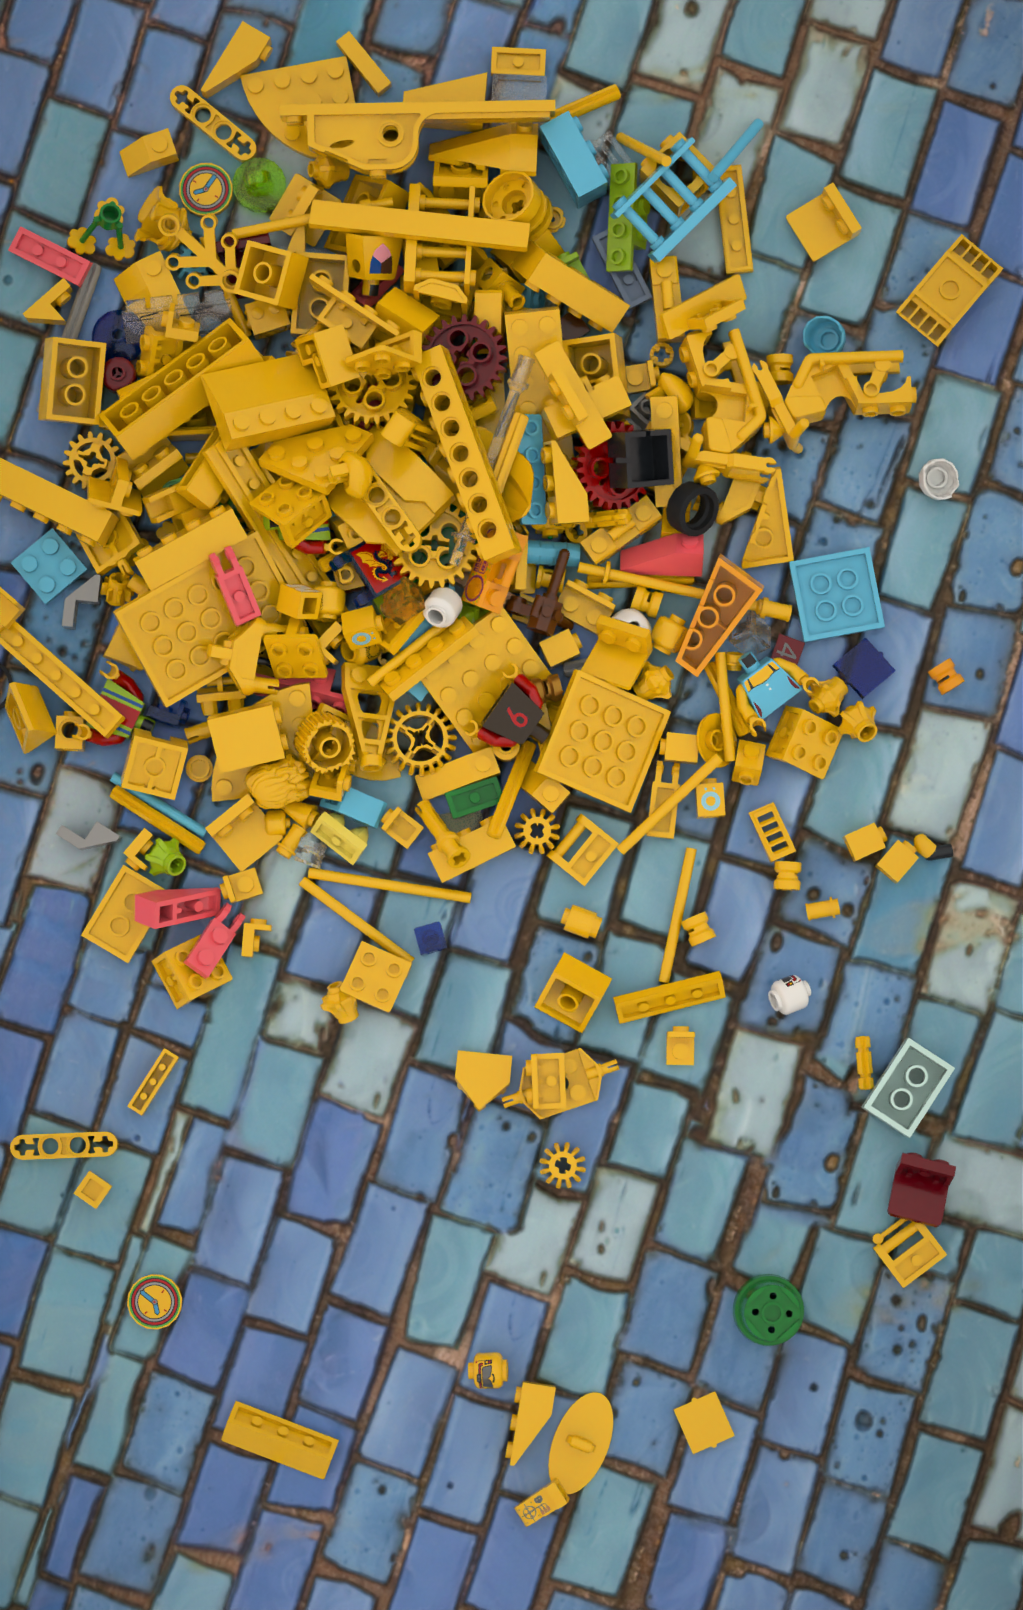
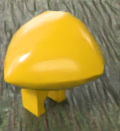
(673, 386)
(353, 472)

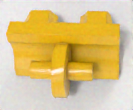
(209, 696)

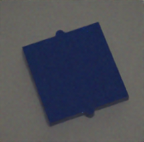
(863, 668)

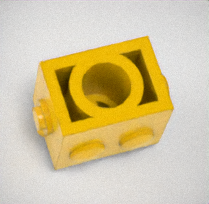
(266, 319)

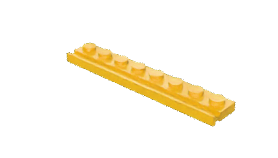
(243, 483)

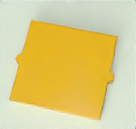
(704, 1422)

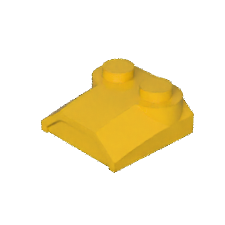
(443, 298)

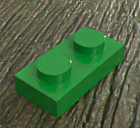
(473, 797)

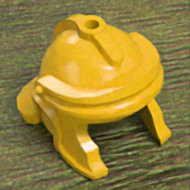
(149, 215)

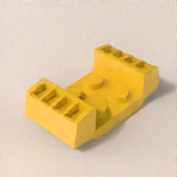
(949, 290)

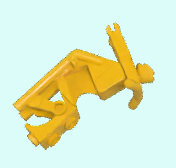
(822, 380)
(737, 415)

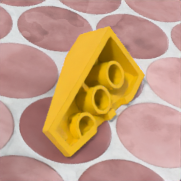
(149, 279)

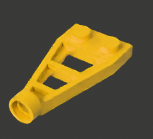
(352, 683)

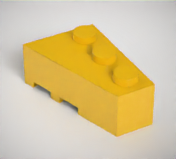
(463, 89)

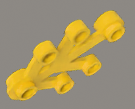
(205, 256)

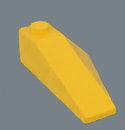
(501, 147)

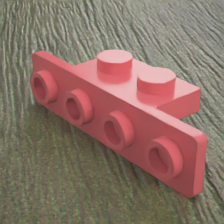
(319, 688)

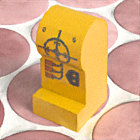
(542, 1502)

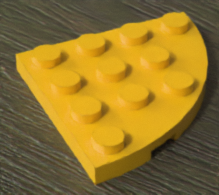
(304, 83)
(295, 706)

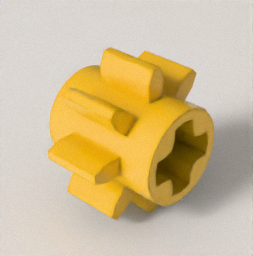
(116, 589)

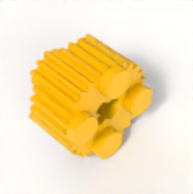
(312, 738)

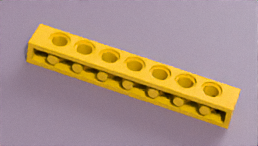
(505, 540)

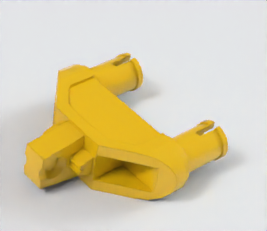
(740, 499)
(241, 654)

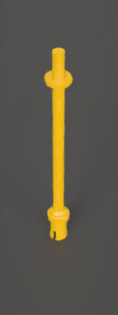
(762, 607)

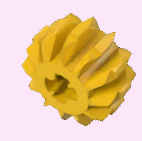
(527, 831)
(555, 1170)

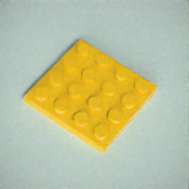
(474, 676)
(602, 741)

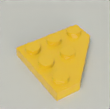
(308, 456)

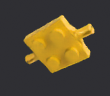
(118, 549)

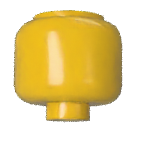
(276, 822)

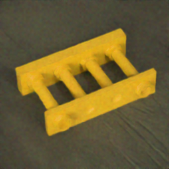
(415, 250)

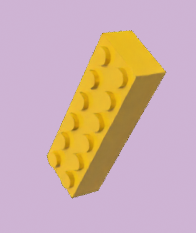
(525, 335)
(176, 390)

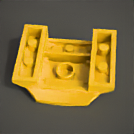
(409, 481)

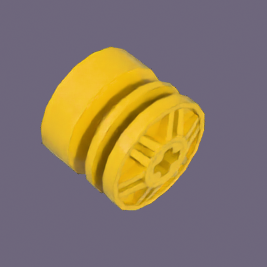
(518, 199)

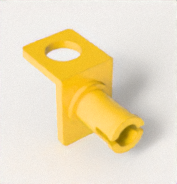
(501, 281)

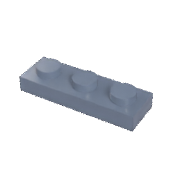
(628, 283)

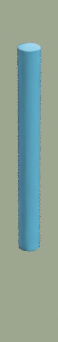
(735, 150)
(164, 808)

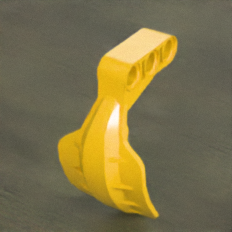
(410, 431)

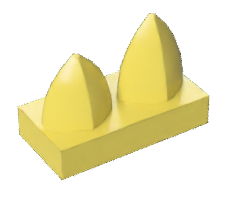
(347, 843)

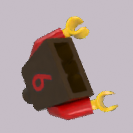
(513, 715)

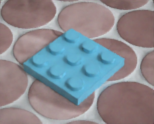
(836, 594)

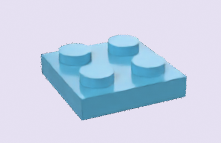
(49, 566)

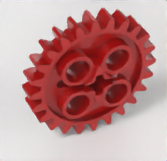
(601, 493)

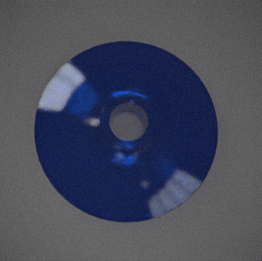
(104, 331)

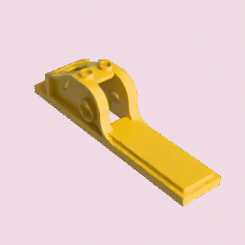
(365, 124)

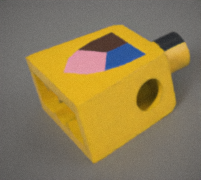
(372, 259)

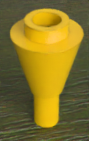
(302, 813)

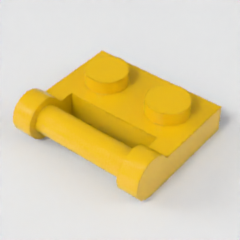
(589, 856)
(916, 1258)

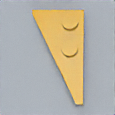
(770, 535)

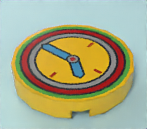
(205, 189)
(154, 1301)

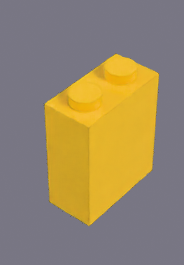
(247, 736)

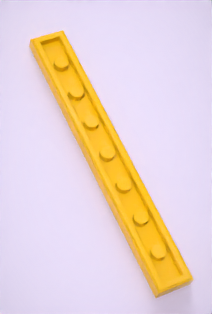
(419, 225)

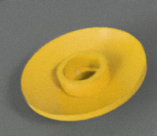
(710, 738)

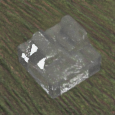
(310, 852)

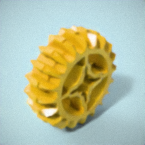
(432, 719)

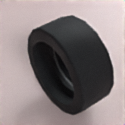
(679, 502)

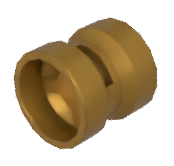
(549, 688)

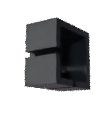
(641, 458)

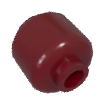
(115, 365)

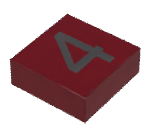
(788, 649)

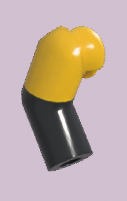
(929, 850)

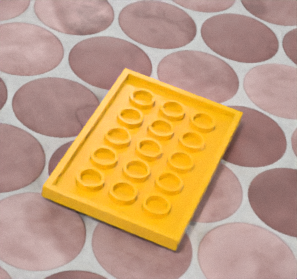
(180, 618)

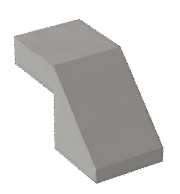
(86, 594)
(97, 837)

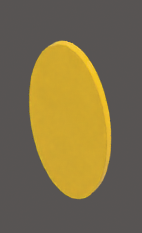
(581, 1442)

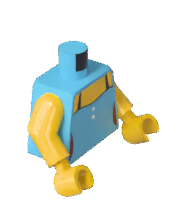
(767, 687)

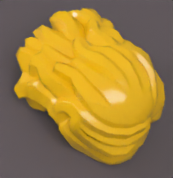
(278, 783)

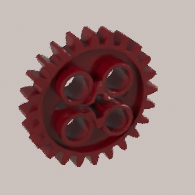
(484, 370)

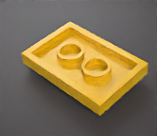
(114, 921)

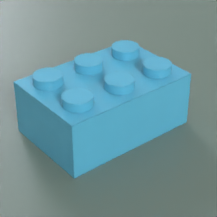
(574, 159)

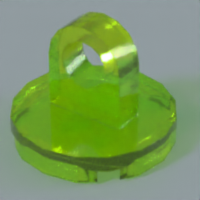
(259, 184)

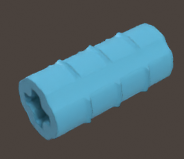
(547, 552)

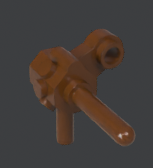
(546, 609)

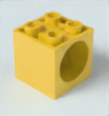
(666, 193)

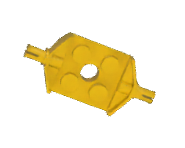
(583, 1083)

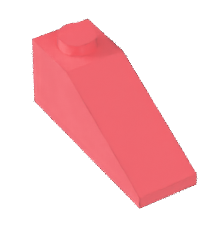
(665, 556)
(176, 906)

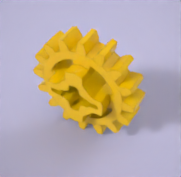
(96, 449)

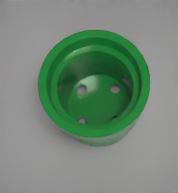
(772, 1312)

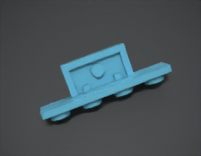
(531, 447)

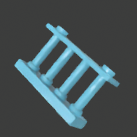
(698, 206)

